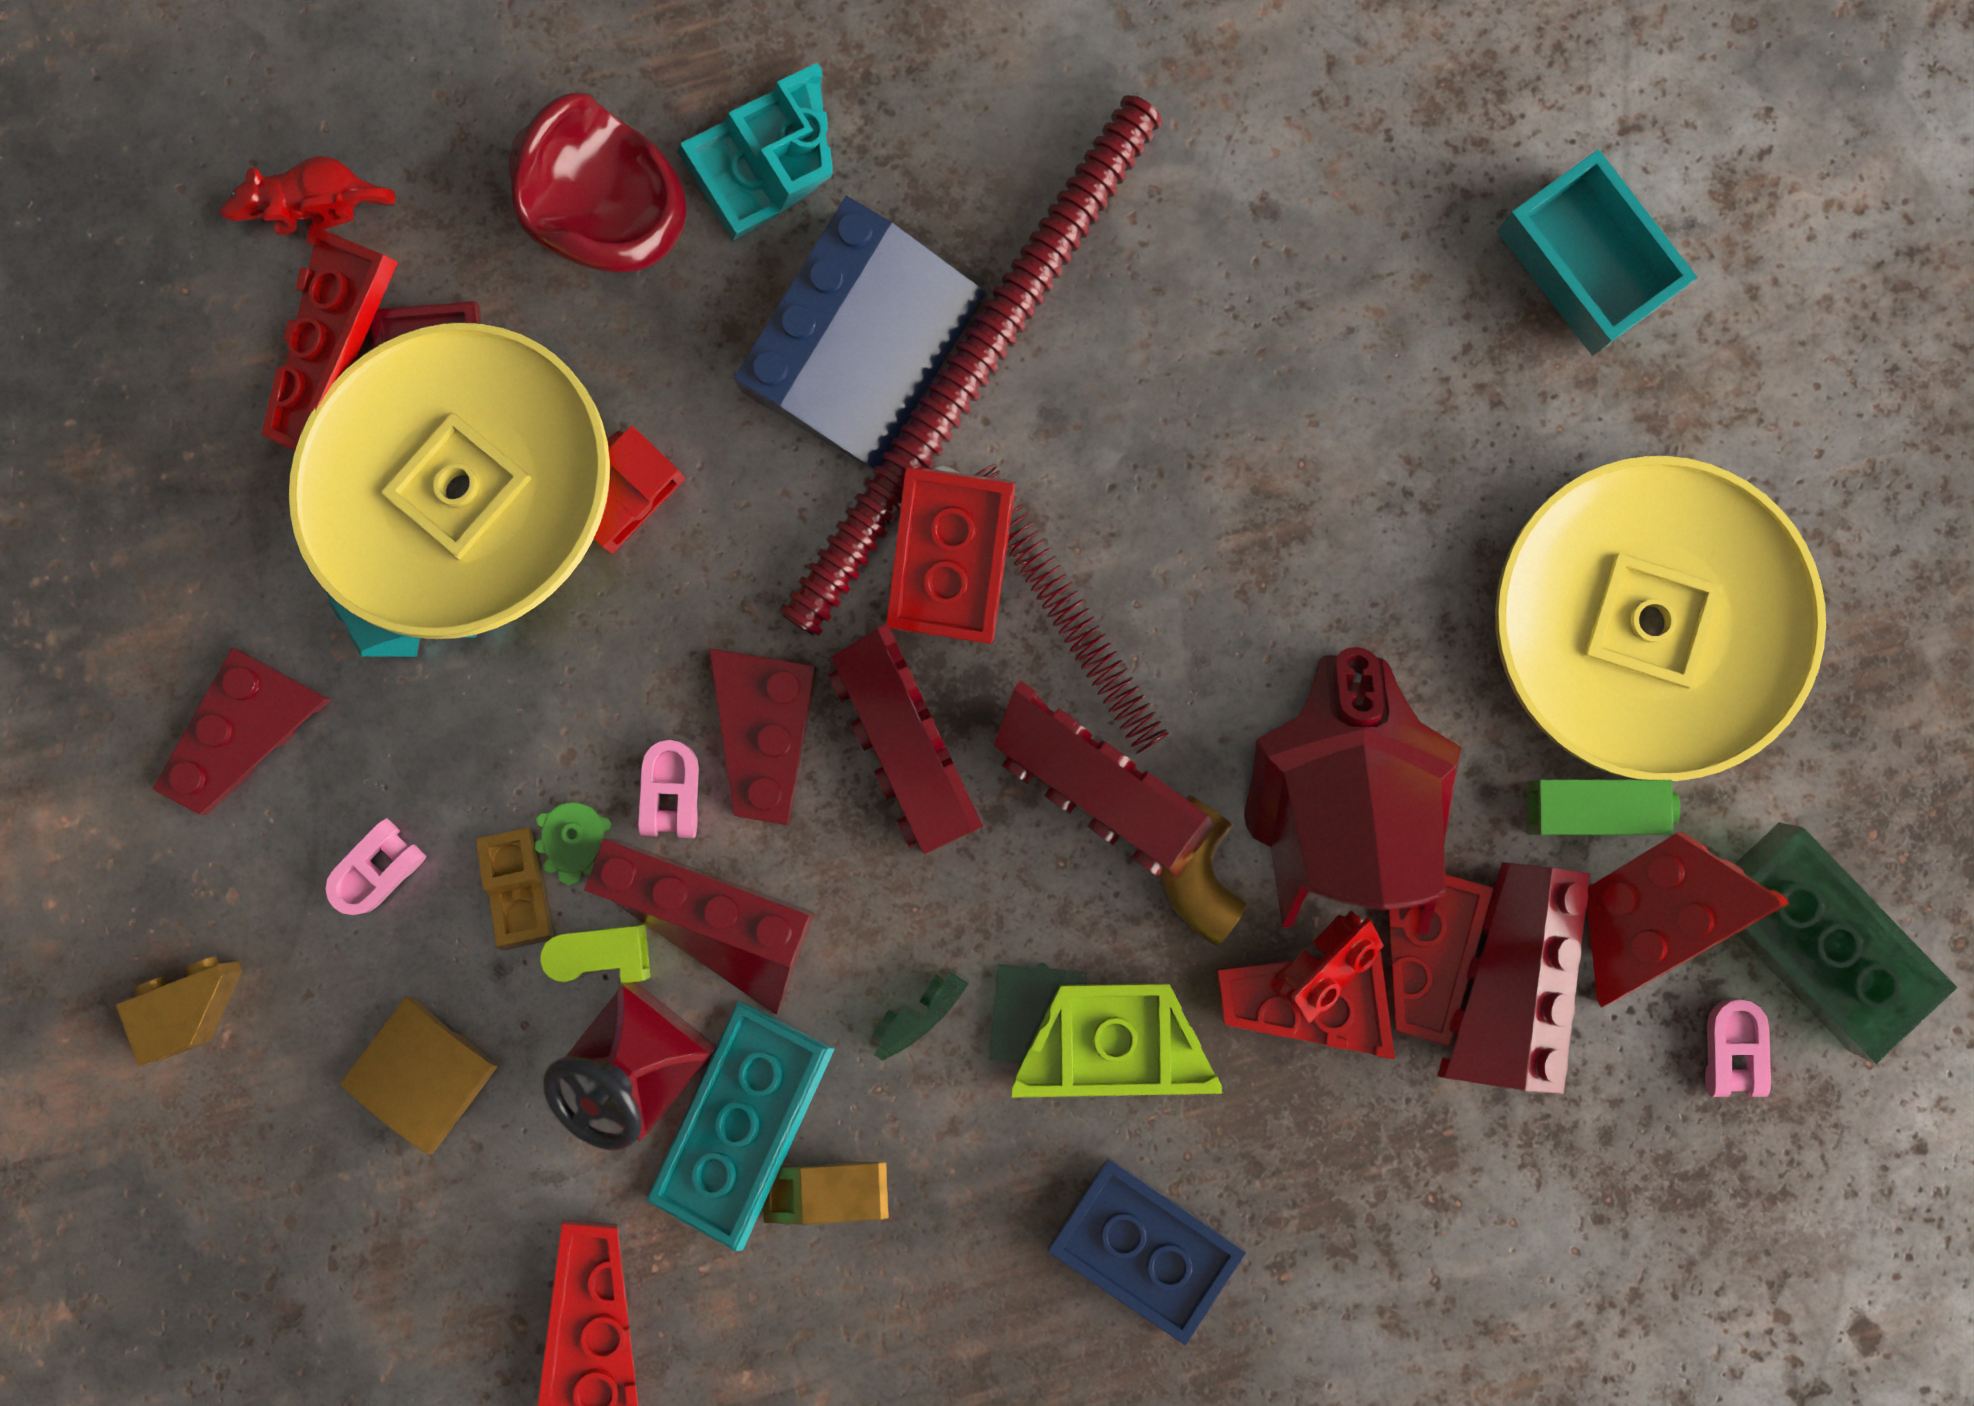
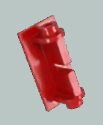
(1348, 948)

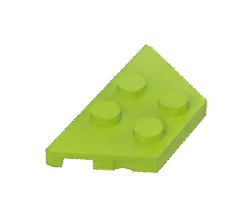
(1114, 1045)

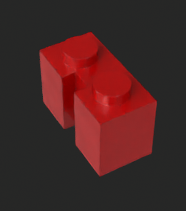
(637, 486)

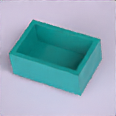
(1595, 252)

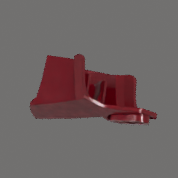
(1354, 794)

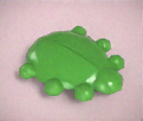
(571, 840)

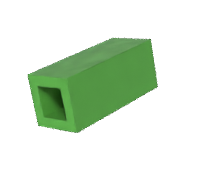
(1601, 807)

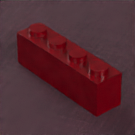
(905, 740)
(1100, 783)
(719, 923)
(1523, 983)

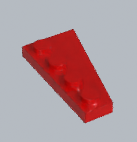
(333, 317)
(588, 1326)

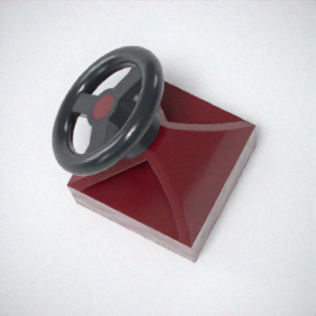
(626, 1068)

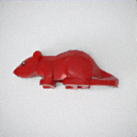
(310, 190)

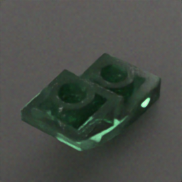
(903, 1029)

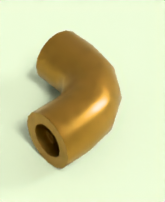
(1198, 894)

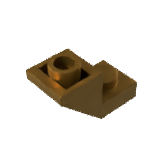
(828, 1194)

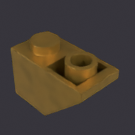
(178, 1015)

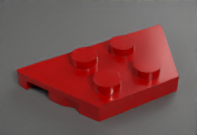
(1667, 912)

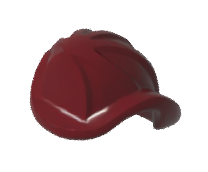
(594, 188)

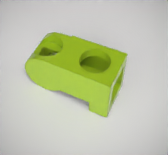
(578, 953)

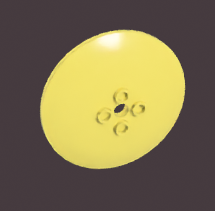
(393, 437)
(1734, 603)

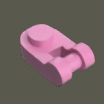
(669, 769)
(358, 884)
(1738, 1029)

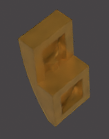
(515, 888)

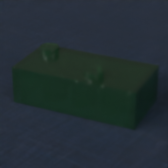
(1839, 946)

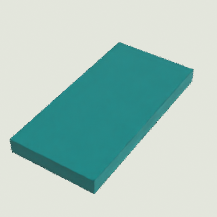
(740, 1125)

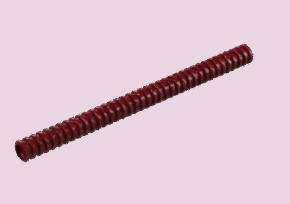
(974, 360)

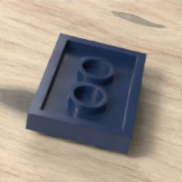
(1146, 1250)

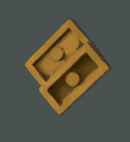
(418, 1075)

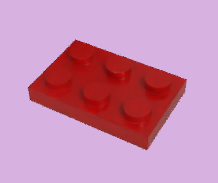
(950, 554)

